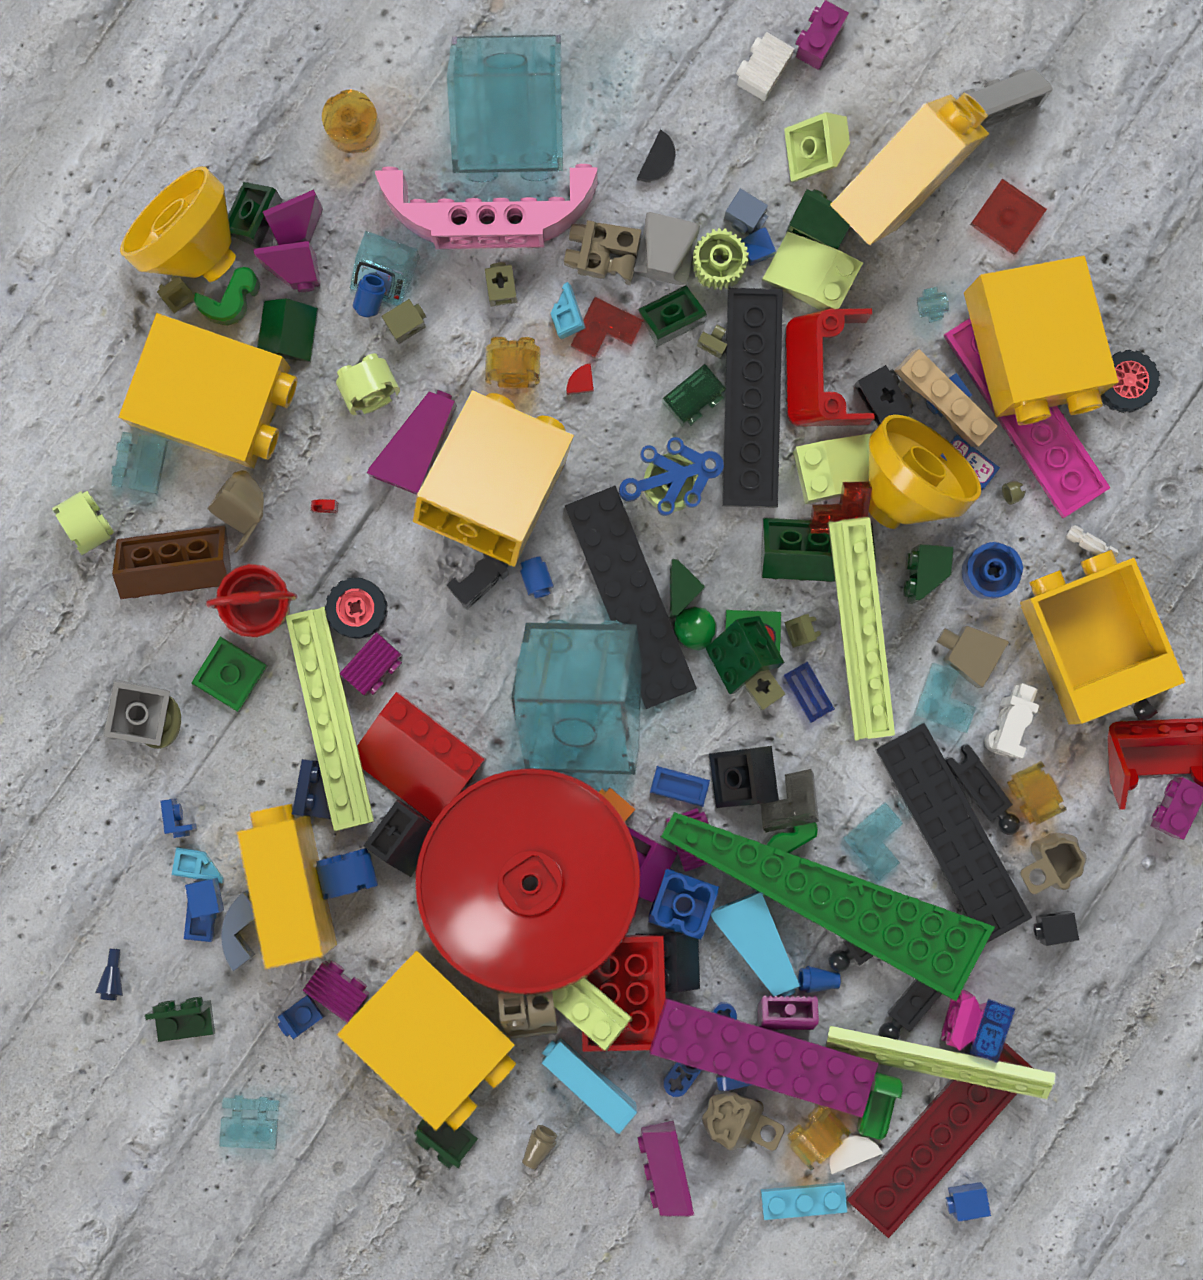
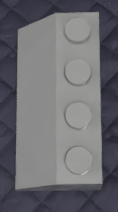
(1011, 96)

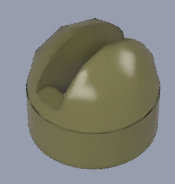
(1012, 492)

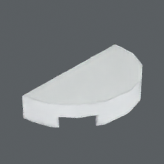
(853, 1151)

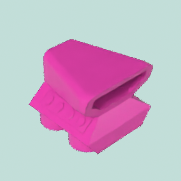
(962, 1020)

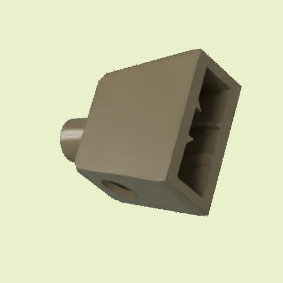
(972, 653)

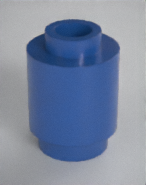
(369, 296)
(536, 577)

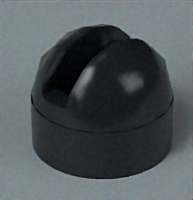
(1144, 710)

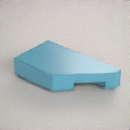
(566, 314)
(194, 865)

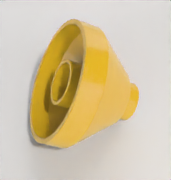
(183, 230)
(912, 478)

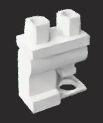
(1012, 721)

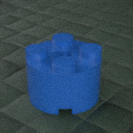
(987, 556)
(346, 873)

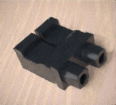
(479, 582)

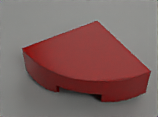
(580, 380)
(324, 506)

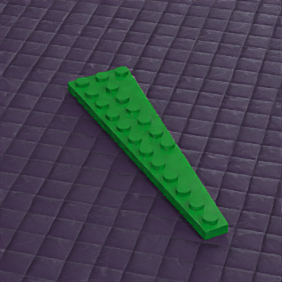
(894, 927)

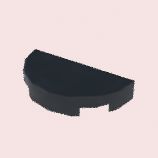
(659, 160)

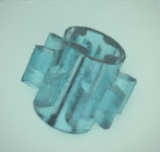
(932, 304)

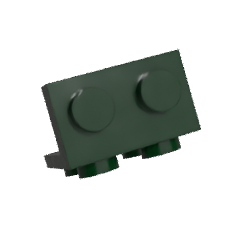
(449, 1144)

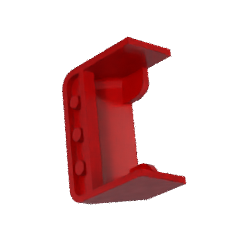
(805, 392)
(1153, 749)

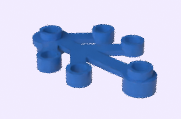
(676, 475)

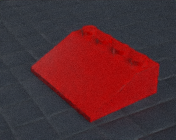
(417, 757)
(637, 985)

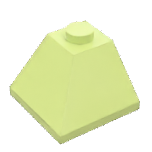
(816, 144)

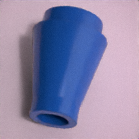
(817, 980)

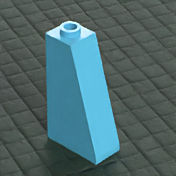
(755, 937)
(589, 1084)

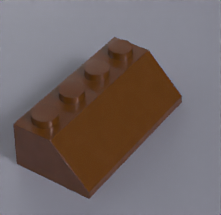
(171, 562)

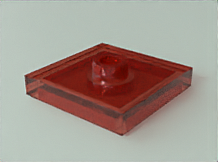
(1008, 216)

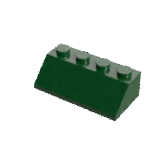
(795, 552)

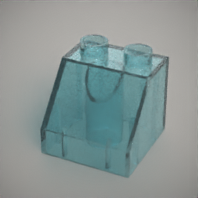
(506, 106)
(579, 697)

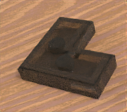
(797, 809)

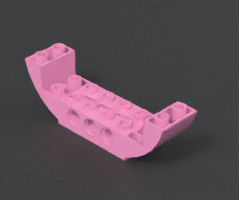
(538, 219)

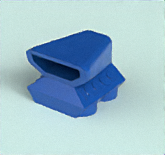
(683, 904)

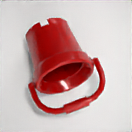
(252, 600)

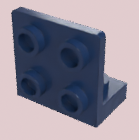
(310, 792)

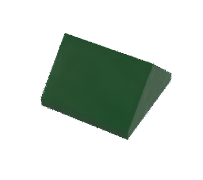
(247, 215)
(672, 315)
(288, 329)
(683, 587)

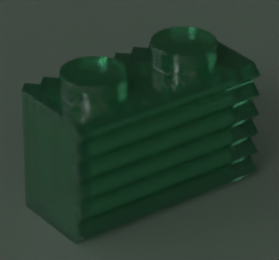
(694, 396)

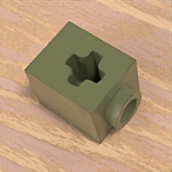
(503, 295)
(405, 320)
(774, 690)

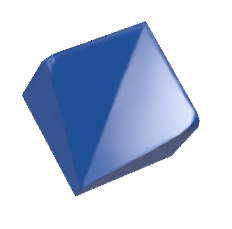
(759, 246)

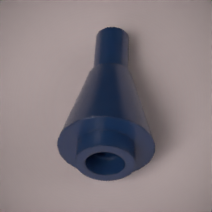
(110, 982)

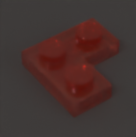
(605, 320)
(853, 504)

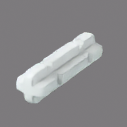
(1089, 541)

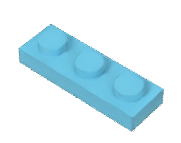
(803, 1201)

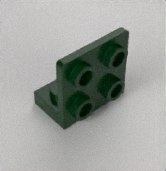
(743, 652)
(183, 1020)

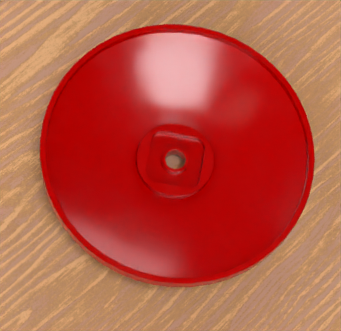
(476, 870)

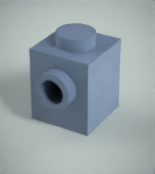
(746, 212)

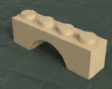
(951, 401)

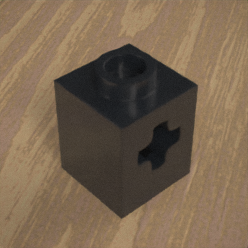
(1056, 928)

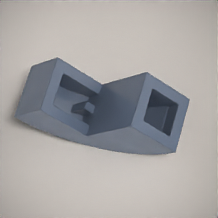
(237, 918)

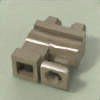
(597, 243)
(527, 1020)

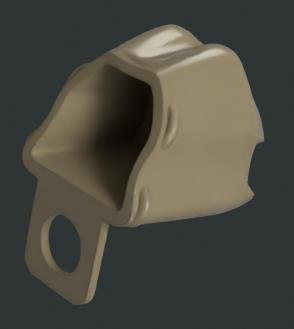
(239, 504)
(1059, 860)
(737, 1121)

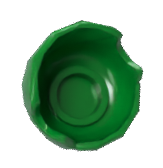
(695, 628)

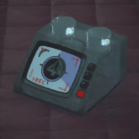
(389, 261)

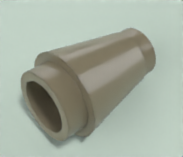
(539, 1145)

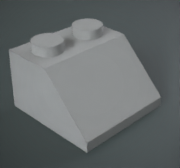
(136, 712)

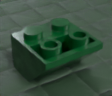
(818, 220)
(928, 569)

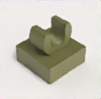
(175, 294)
(713, 343)
(801, 630)

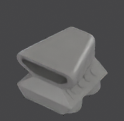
(666, 249)

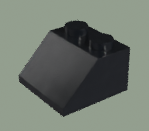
(743, 777)

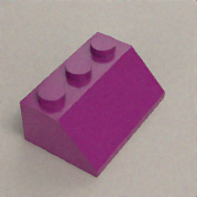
(665, 1170)

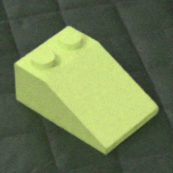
(812, 272)
(829, 463)

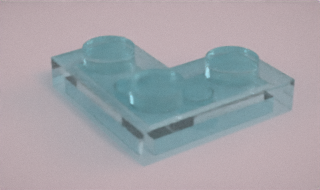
(936, 703)
(867, 840)

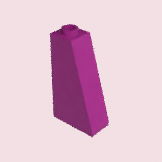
(414, 447)

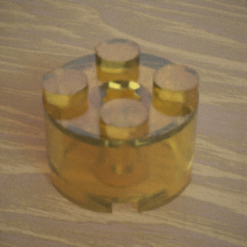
(342, 109)
(512, 362)
(1037, 793)
(817, 1137)

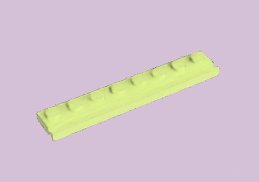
(861, 628)
(329, 719)
(591, 1012)
(942, 1063)

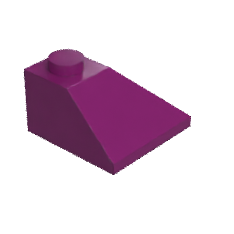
(295, 219)
(292, 264)

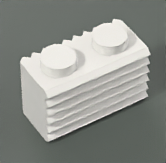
(765, 65)

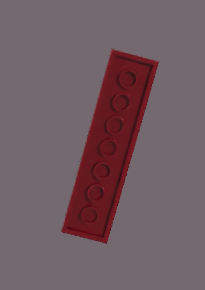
(929, 1149)

